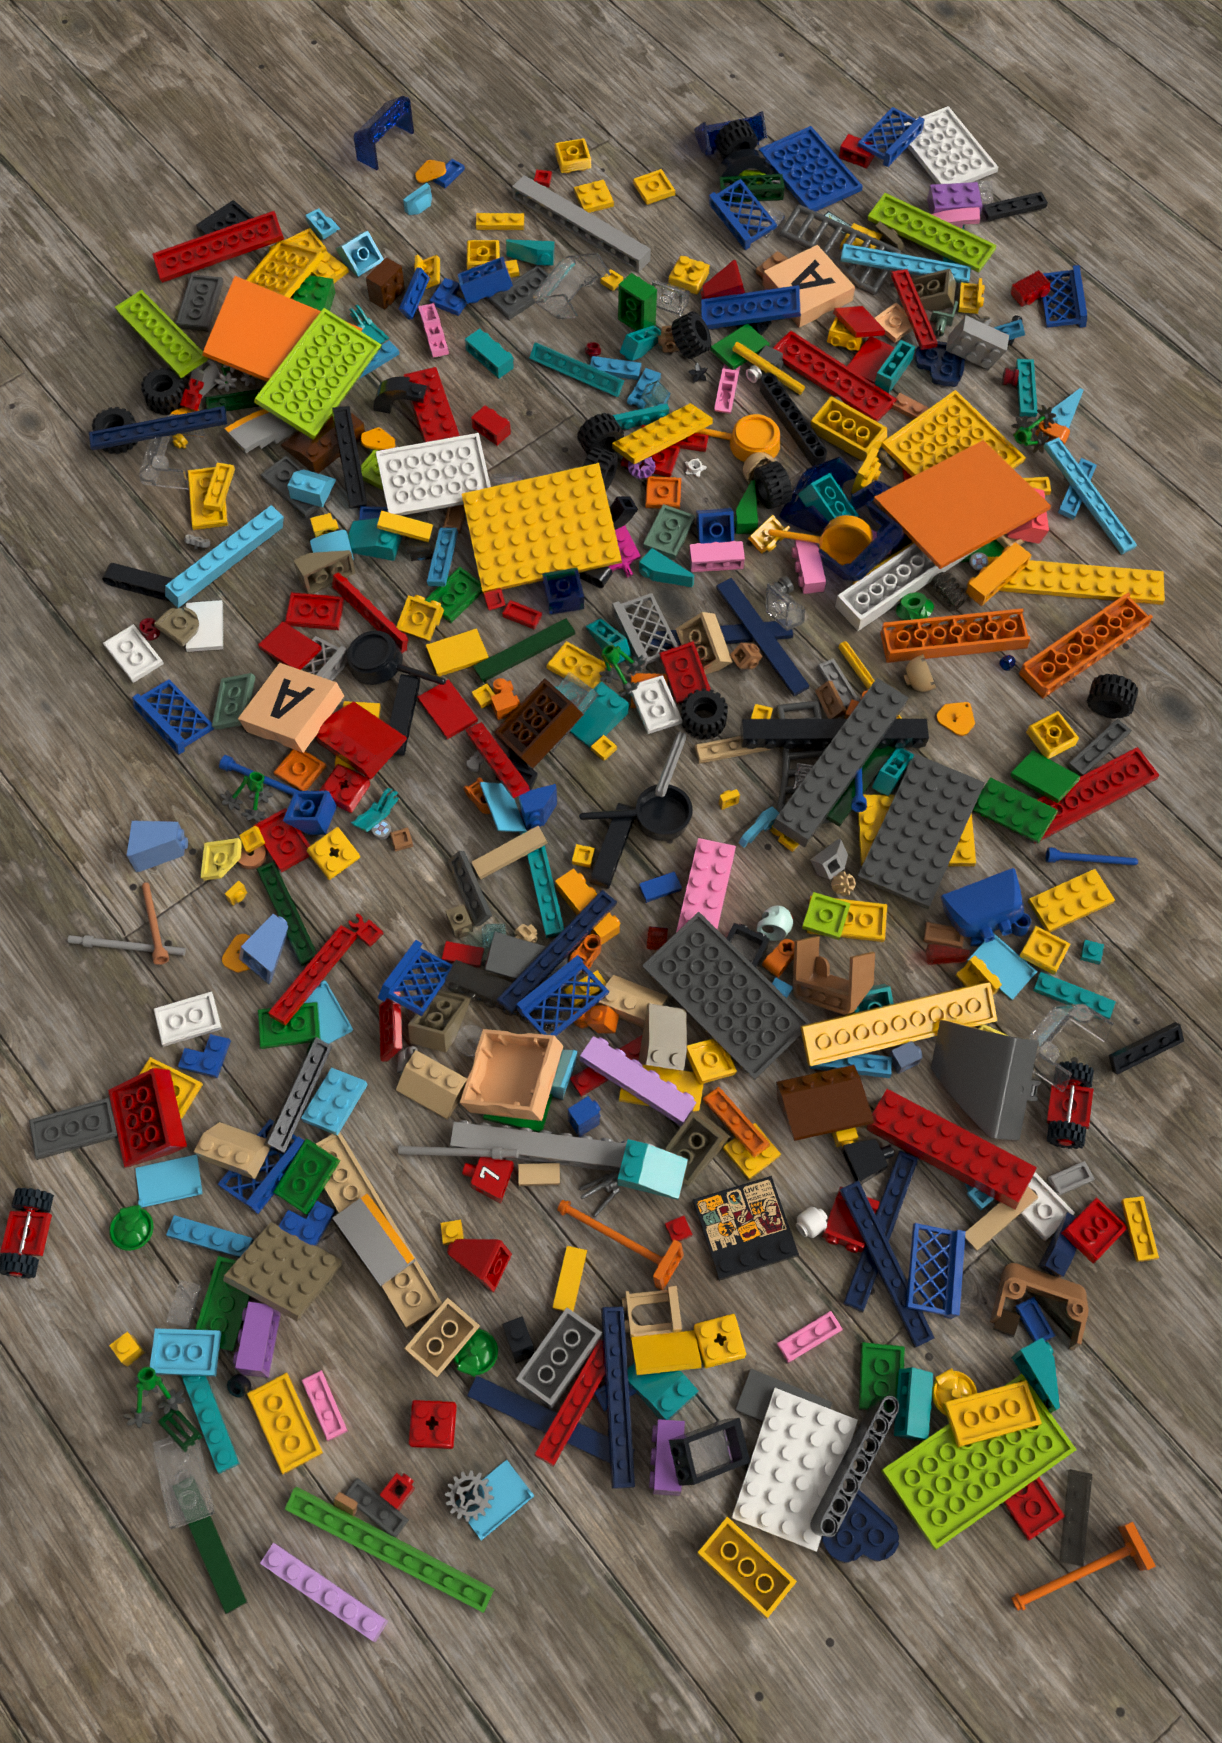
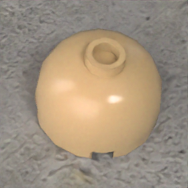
(754, 461)
(919, 675)

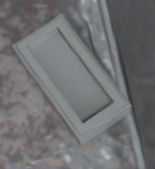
(1071, 1178)

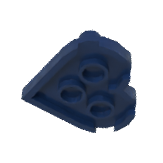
(944, 366)
(863, 1532)

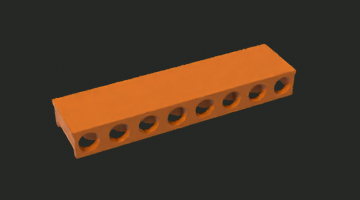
(954, 637)
(1084, 645)

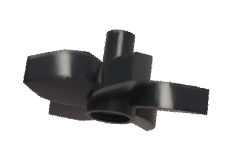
(698, 373)

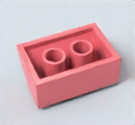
(1033, 530)

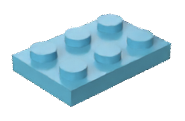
(334, 1101)
(185, 1352)

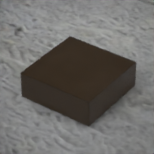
(1007, 1323)

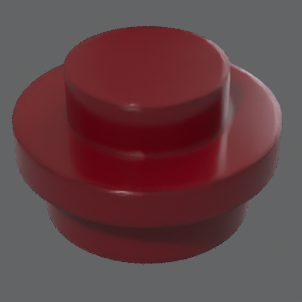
(593, 349)

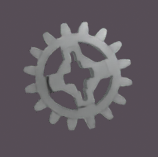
(460, 1491)

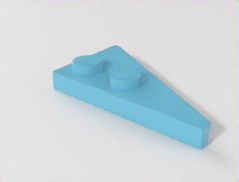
(1066, 409)

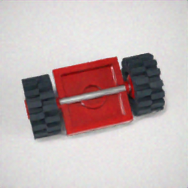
(1071, 1109)
(26, 1233)

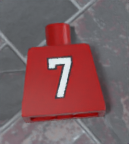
(490, 1176)

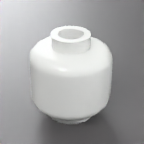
(811, 1222)

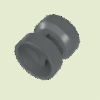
(785, 584)

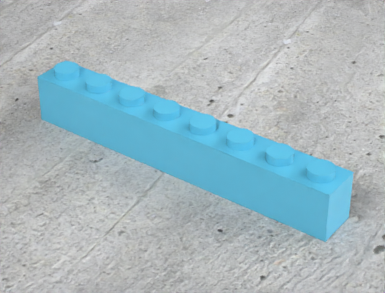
(224, 556)

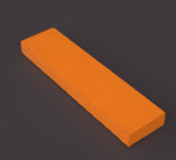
(736, 1122)

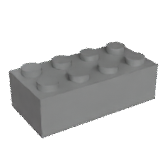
(559, 1358)

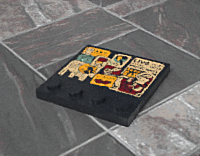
(745, 1228)

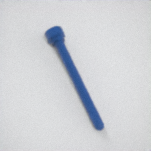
(228, 764)
(859, 802)
(1054, 855)

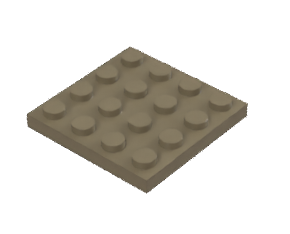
(283, 1271)

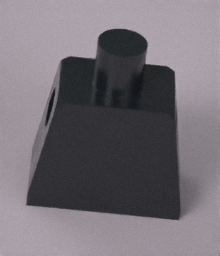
(866, 1159)
(518, 1339)

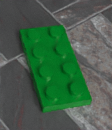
(1014, 810)
(223, 1306)

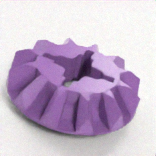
(646, 470)

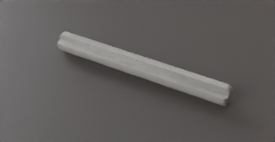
(670, 764)

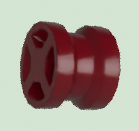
(1010, 376)
(145, 626)

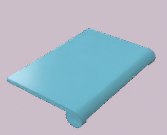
(503, 808)
(1006, 965)
(331, 1016)
(168, 1181)
(509, 1496)

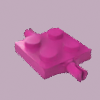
(627, 551)

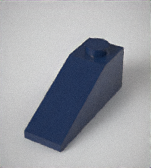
(1060, 1250)

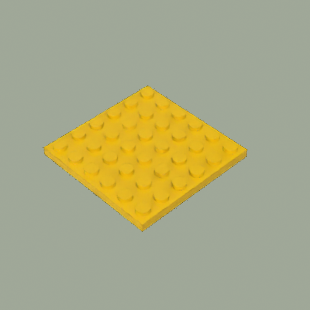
(943, 432)

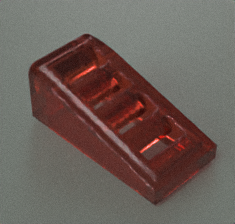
(943, 954)

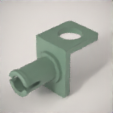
(942, 319)

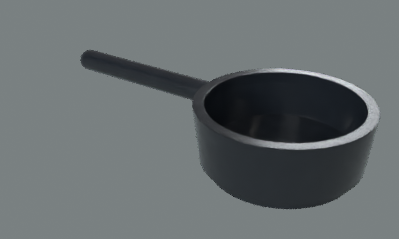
(378, 658)
(656, 816)

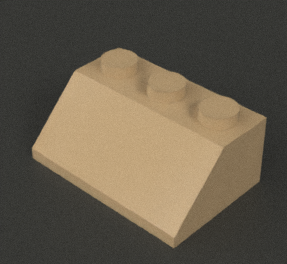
(708, 641)
(630, 999)
(431, 1084)
(232, 1149)
(441, 1337)

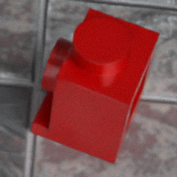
(389, 1491)

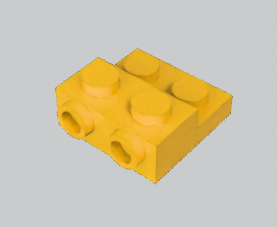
(330, 268)
(840, 336)
(868, 472)
(420, 617)

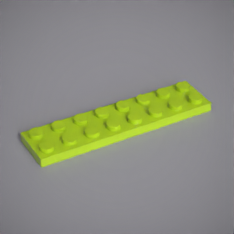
(932, 232)
(161, 333)

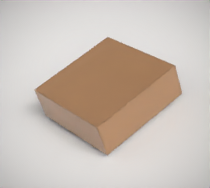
(401, 839)
(345, 1503)

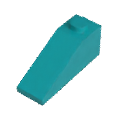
(531, 251)
(640, 342)
(662, 569)
(607, 635)
(892, 771)

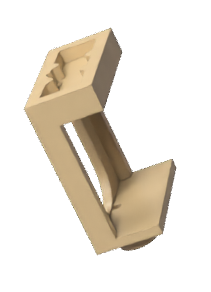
(636, 1299)

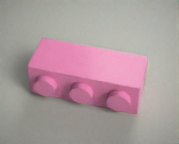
(716, 556)
(809, 567)

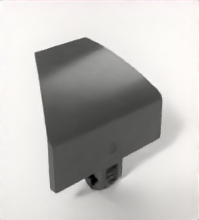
(987, 1076)

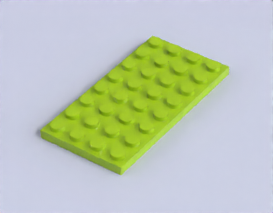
(318, 373)
(956, 1486)

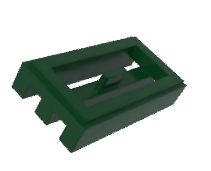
(189, 1440)

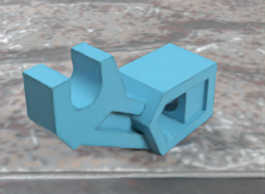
(763, 822)

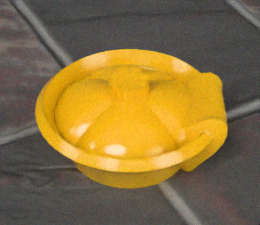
(951, 1386)

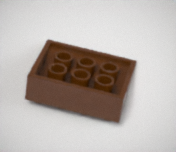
(322, 450)
(539, 723)
(824, 1102)

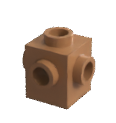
(666, 340)
(746, 655)

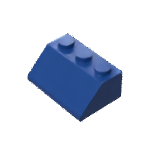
(485, 280)

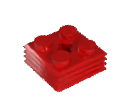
(345, 777)
(443, 1434)

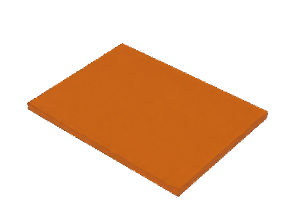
(257, 329)
(961, 504)

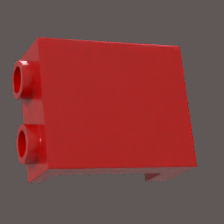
(842, 1228)

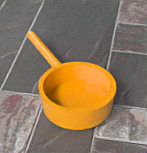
(750, 435)
(842, 538)

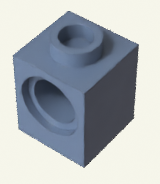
(906, 1057)

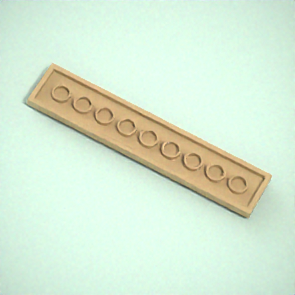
(408, 1290)

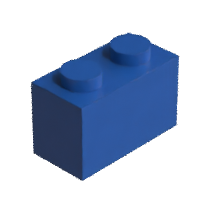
(584, 1116)

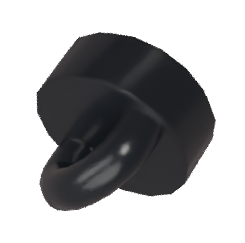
(238, 1385)

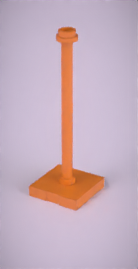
(666, 1264)
(1133, 1547)

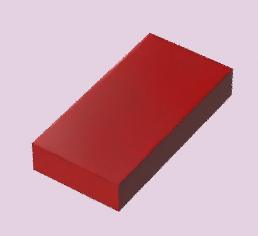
(522, 614)
(465, 953)

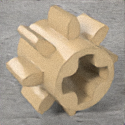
(843, 883)
(526, 933)

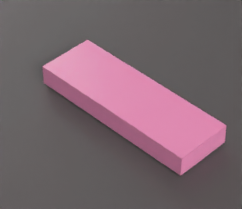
(809, 1337)
(324, 1405)

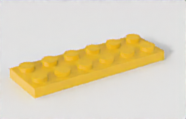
(662, 433)

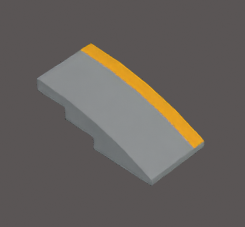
(258, 430)
(374, 1239)

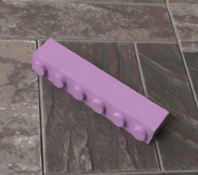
(637, 1080)
(324, 1592)

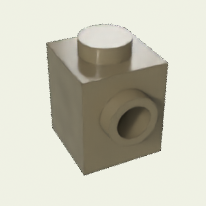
(459, 921)

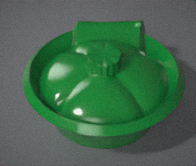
(914, 606)
(131, 1228)
(477, 1354)

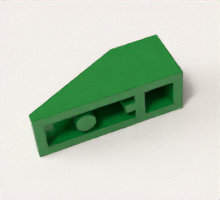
(746, 513)

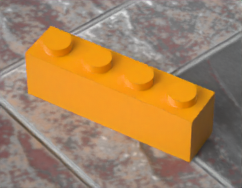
(998, 573)
(578, 896)

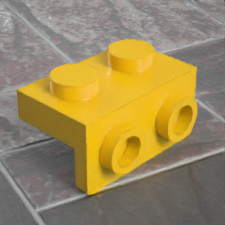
(431, 267)
(970, 297)
(761, 538)
(977, 972)

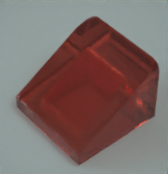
(656, 937)

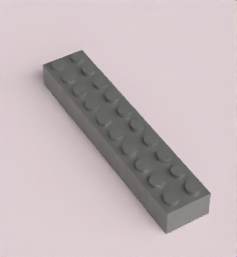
(840, 762)

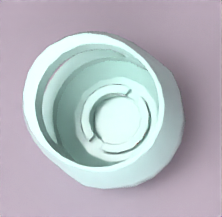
(779, 919)

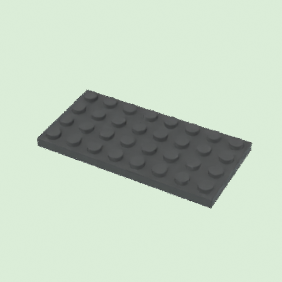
(921, 831)
(726, 995)

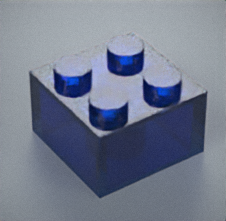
(563, 591)

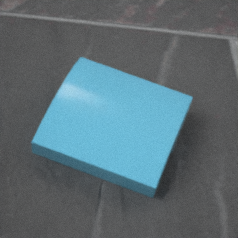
(331, 542)

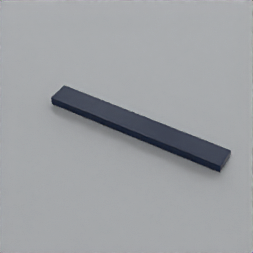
(158, 428)
(731, 634)
(762, 637)
(557, 951)
(887, 1215)
(885, 1262)
(617, 1398)
(537, 1416)

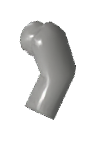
(403, 1058)

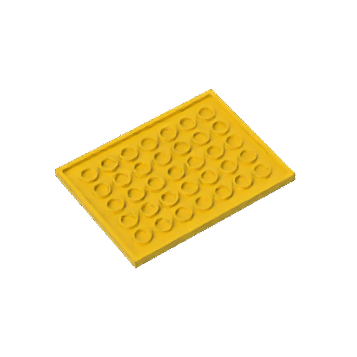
(541, 527)

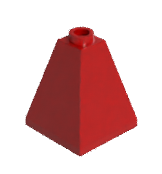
(724, 283)
(481, 1258)

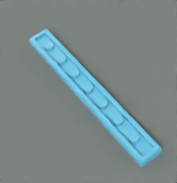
(897, 261)
(1090, 496)

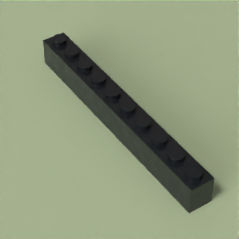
(820, 732)

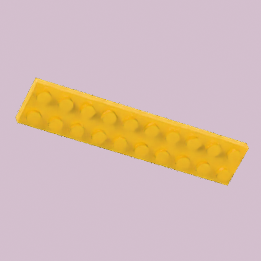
(1088, 582)
(896, 1023)

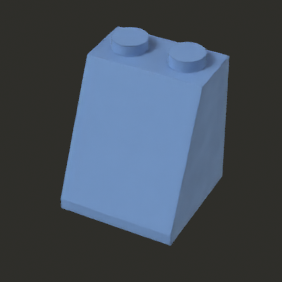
(155, 843)
(264, 947)

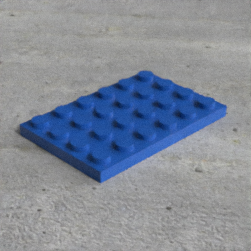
(811, 169)

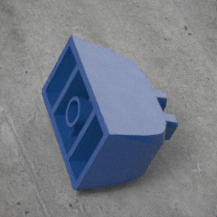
(985, 906)

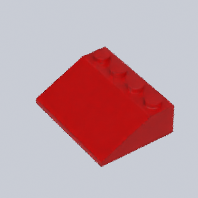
(359, 739)
(147, 1117)

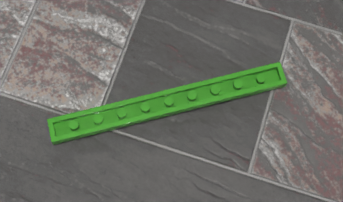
(390, 1549)

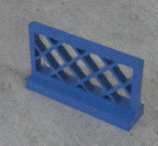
(901, 141)
(730, 220)
(1076, 292)
(158, 722)
(403, 971)
(549, 989)
(265, 1188)
(953, 1276)

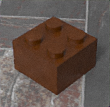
(385, 283)

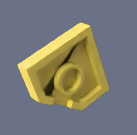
(220, 858)

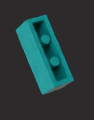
(489, 353)
(894, 366)
(914, 1402)

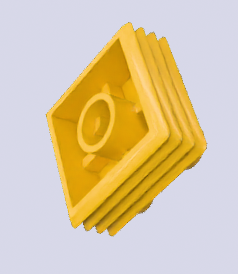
(572, 155)
(481, 252)
(689, 274)
(1043, 734)
(331, 865)
(711, 1352)

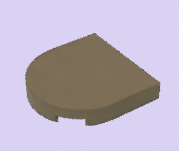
(178, 624)

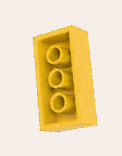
(848, 429)
(746, 1568)

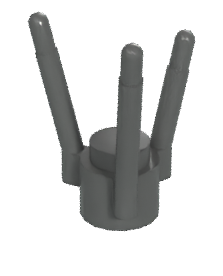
(609, 1183)

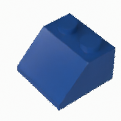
(715, 525)
(538, 805)
(311, 811)

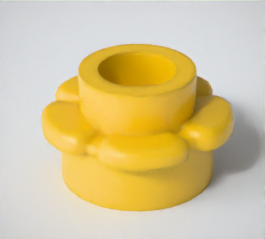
(179, 441)

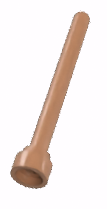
(159, 954)

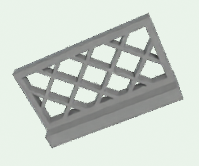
(629, 631)
(332, 665)

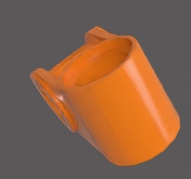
(1053, 431)
(476, 795)
(588, 954)
(778, 960)

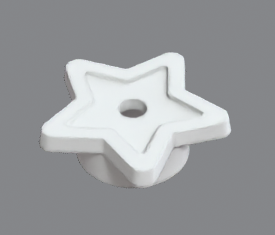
(694, 463)

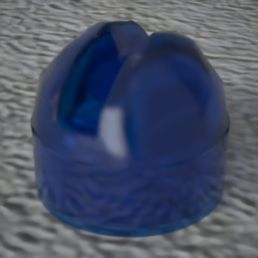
(1007, 662)

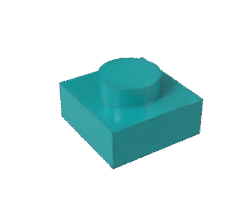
(1092, 952)

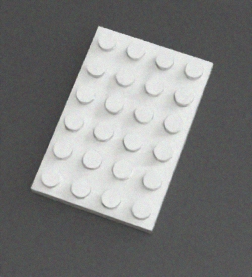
(950, 150)
(432, 473)
(792, 1467)

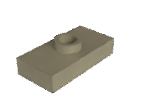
(890, 235)

